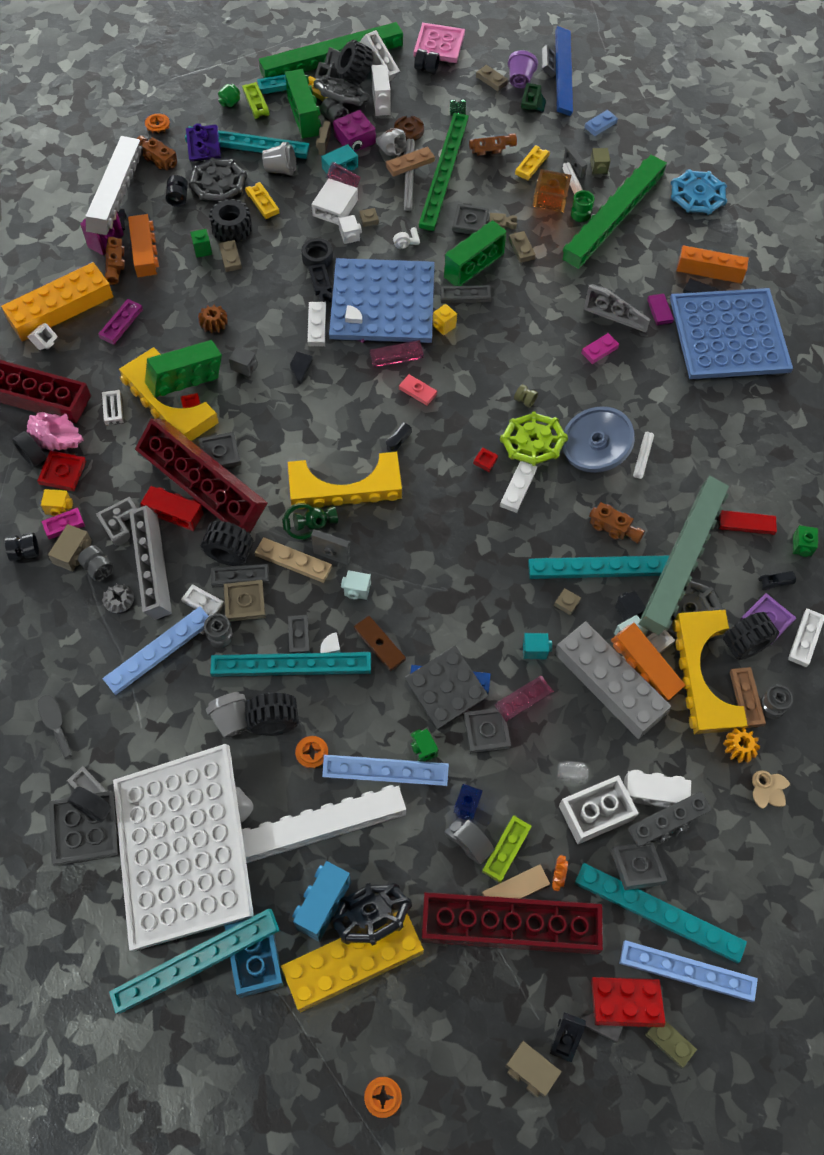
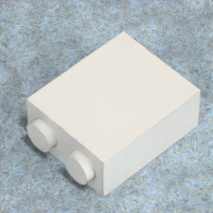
(381, 90)
(334, 201)

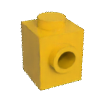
(444, 319)
(56, 502)

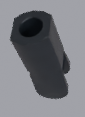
(398, 437)
(778, 579)

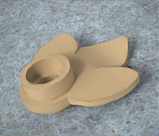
(771, 791)

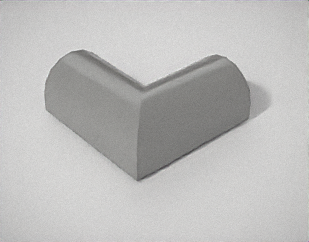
(113, 518)

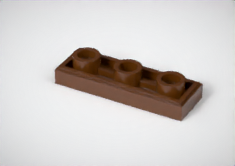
(372, 635)

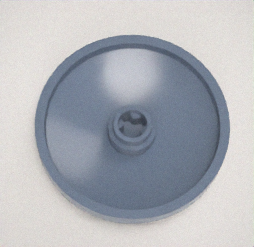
(598, 439)

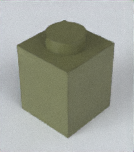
(600, 160)

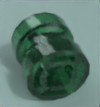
(458, 107)

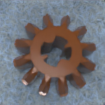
(213, 318)

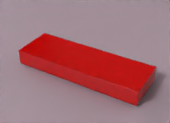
(747, 522)

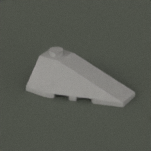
(608, 305)

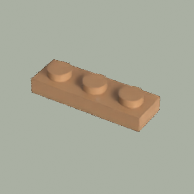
(410, 161)
(747, 696)

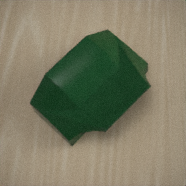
(533, 98)

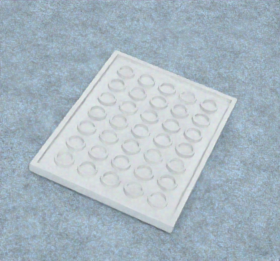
(181, 848)

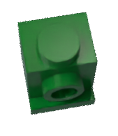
(424, 745)

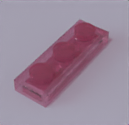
(396, 353)
(523, 698)

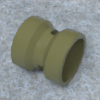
(525, 395)

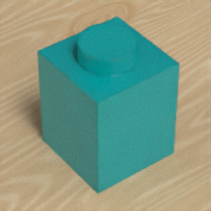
(536, 646)

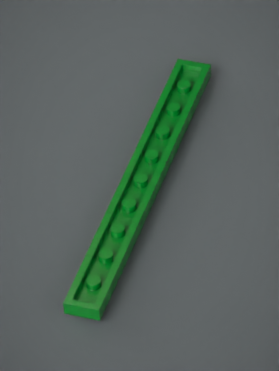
(443, 172)

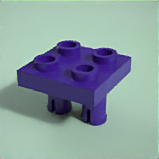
(203, 142)

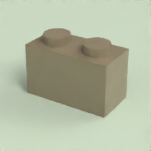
(69, 546)
(532, 1069)

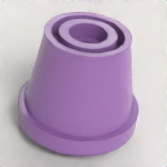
(521, 67)

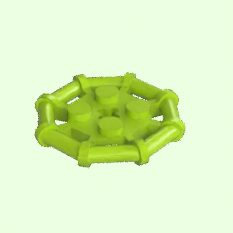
(533, 430)

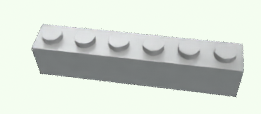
(150, 563)

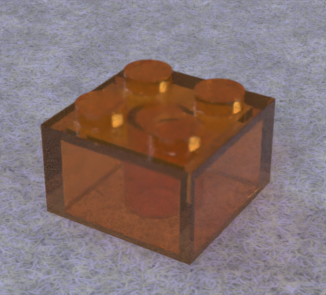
(552, 190)

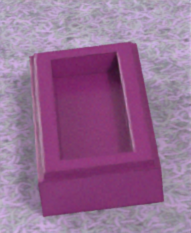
(660, 309)

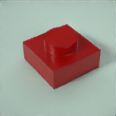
(190, 400)
(485, 459)

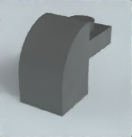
(330, 65)
(471, 840)

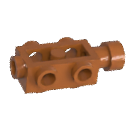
(489, 144)
(158, 153)
(114, 260)
(615, 523)

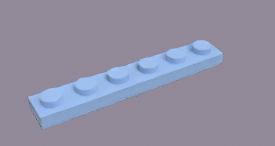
(156, 651)
(385, 770)
(688, 971)

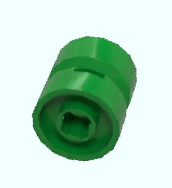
(582, 206)

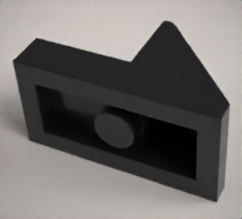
(567, 1036)

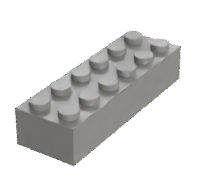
(612, 680)

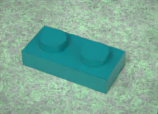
(272, 84)

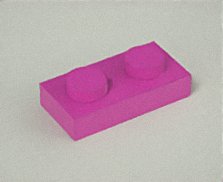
(600, 348)
(55, 525)

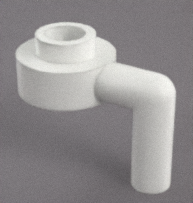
(402, 239)

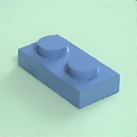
(601, 122)

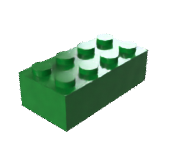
(303, 103)
(474, 253)
(182, 368)

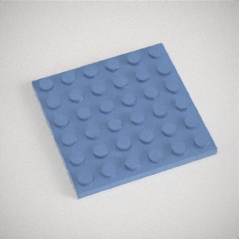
(389, 294)
(730, 333)

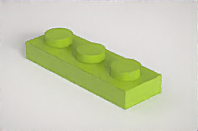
(506, 849)

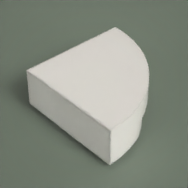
(353, 315)
(330, 644)

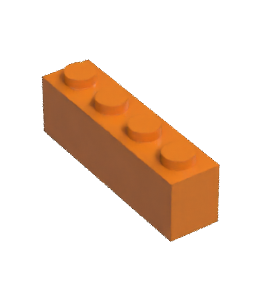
(142, 245)
(712, 264)
(647, 661)

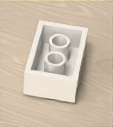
(598, 809)

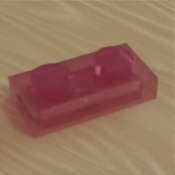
(342, 175)

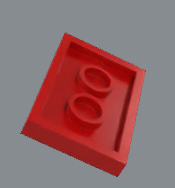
(627, 1002)

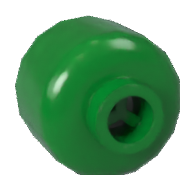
(228, 95)

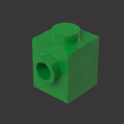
(201, 243)
(805, 541)

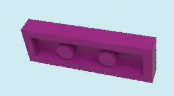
(120, 321)

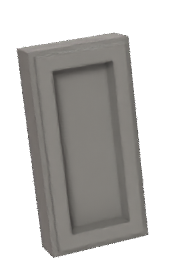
(86, 780)

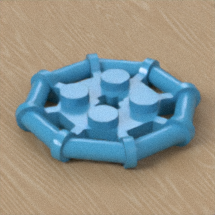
(707, 184)

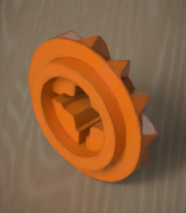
(152, 120)
(304, 747)
(560, 873)
(374, 1088)

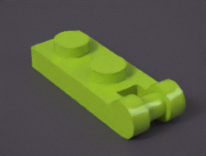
(255, 100)

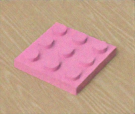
(442, 40)

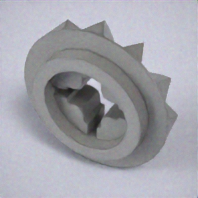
(114, 605)

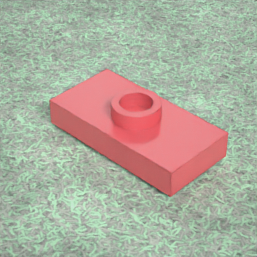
(418, 390)

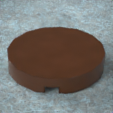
(412, 127)

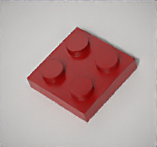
(62, 470)

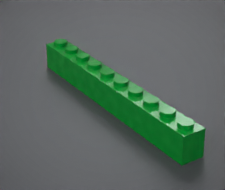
(310, 56)
(614, 211)

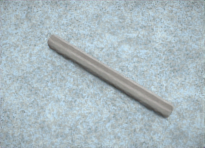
(409, 175)

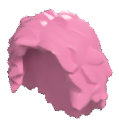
(53, 431)

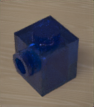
(467, 802)

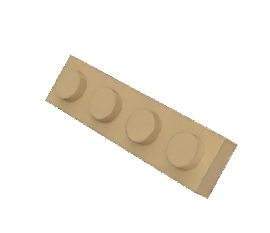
(293, 560)

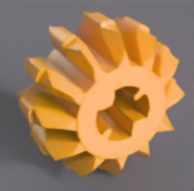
(736, 750)

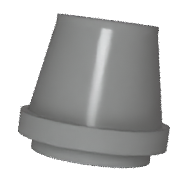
(280, 159)
(229, 714)

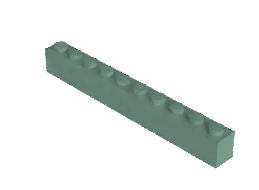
(684, 556)

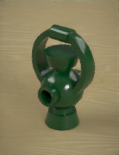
(314, 519)

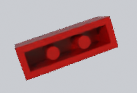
(173, 507)

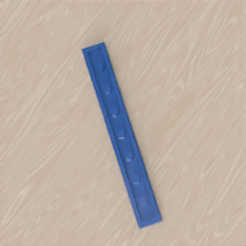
(563, 71)

